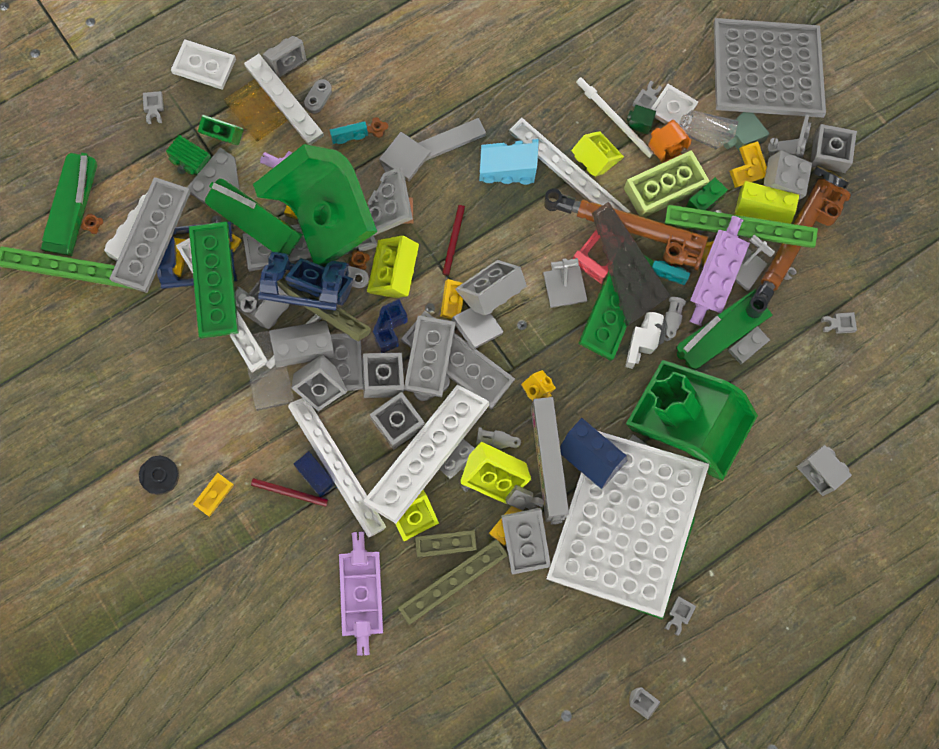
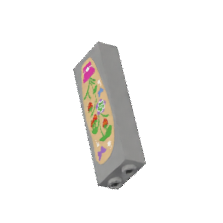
(549, 460)

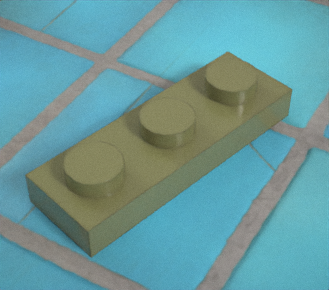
(445, 543)

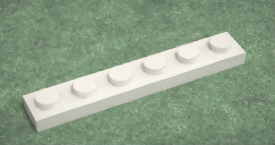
(284, 99)

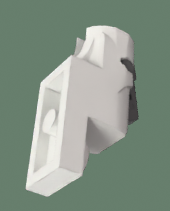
(646, 338)

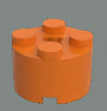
(669, 141)

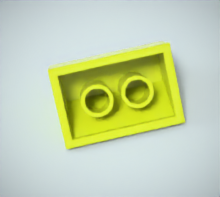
(766, 203)
(393, 267)
(494, 472)

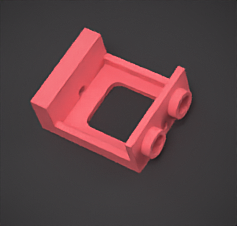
(587, 264)

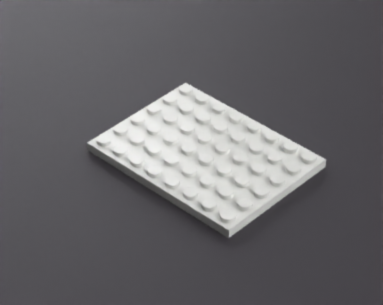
(633, 531)

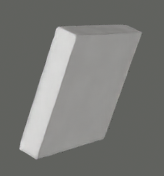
(405, 154)
(477, 328)

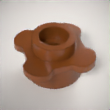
(377, 132)
(88, 219)
(359, 255)

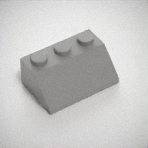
(492, 286)
(301, 343)

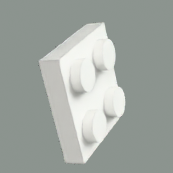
(673, 105)

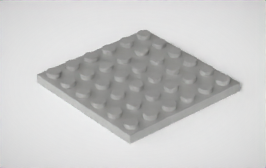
(768, 68)

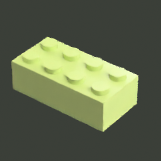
(666, 184)

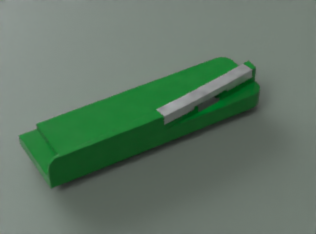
(69, 204)
(252, 217)
(720, 333)

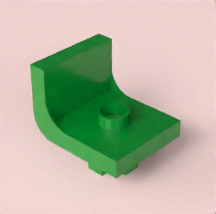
(325, 198)
(695, 415)

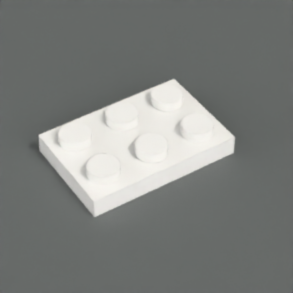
(203, 64)

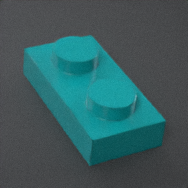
(349, 132)
(670, 273)

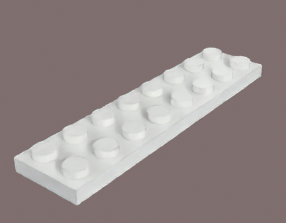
(426, 453)

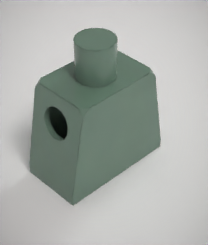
(748, 131)

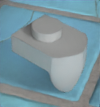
(643, 702)

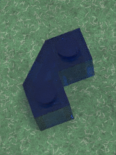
(390, 317)

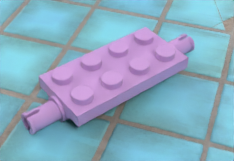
(719, 271)
(360, 593)

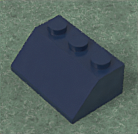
(308, 278)
(592, 453)

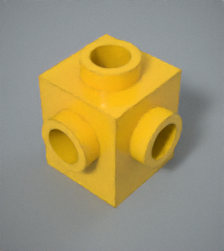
(538, 386)

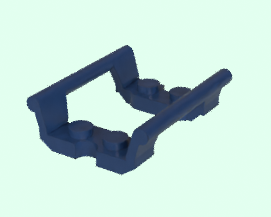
(165, 270)
(275, 270)

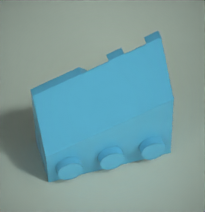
(509, 162)

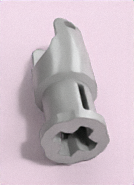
(244, 300)
(673, 317)
(498, 439)

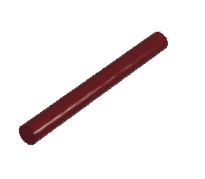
(453, 240)
(289, 492)

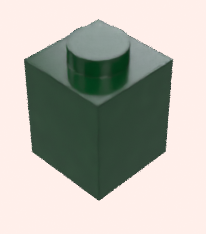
(641, 119)

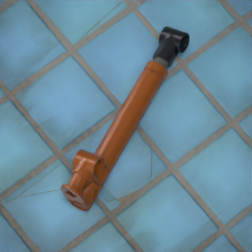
(819, 203)
(686, 244)

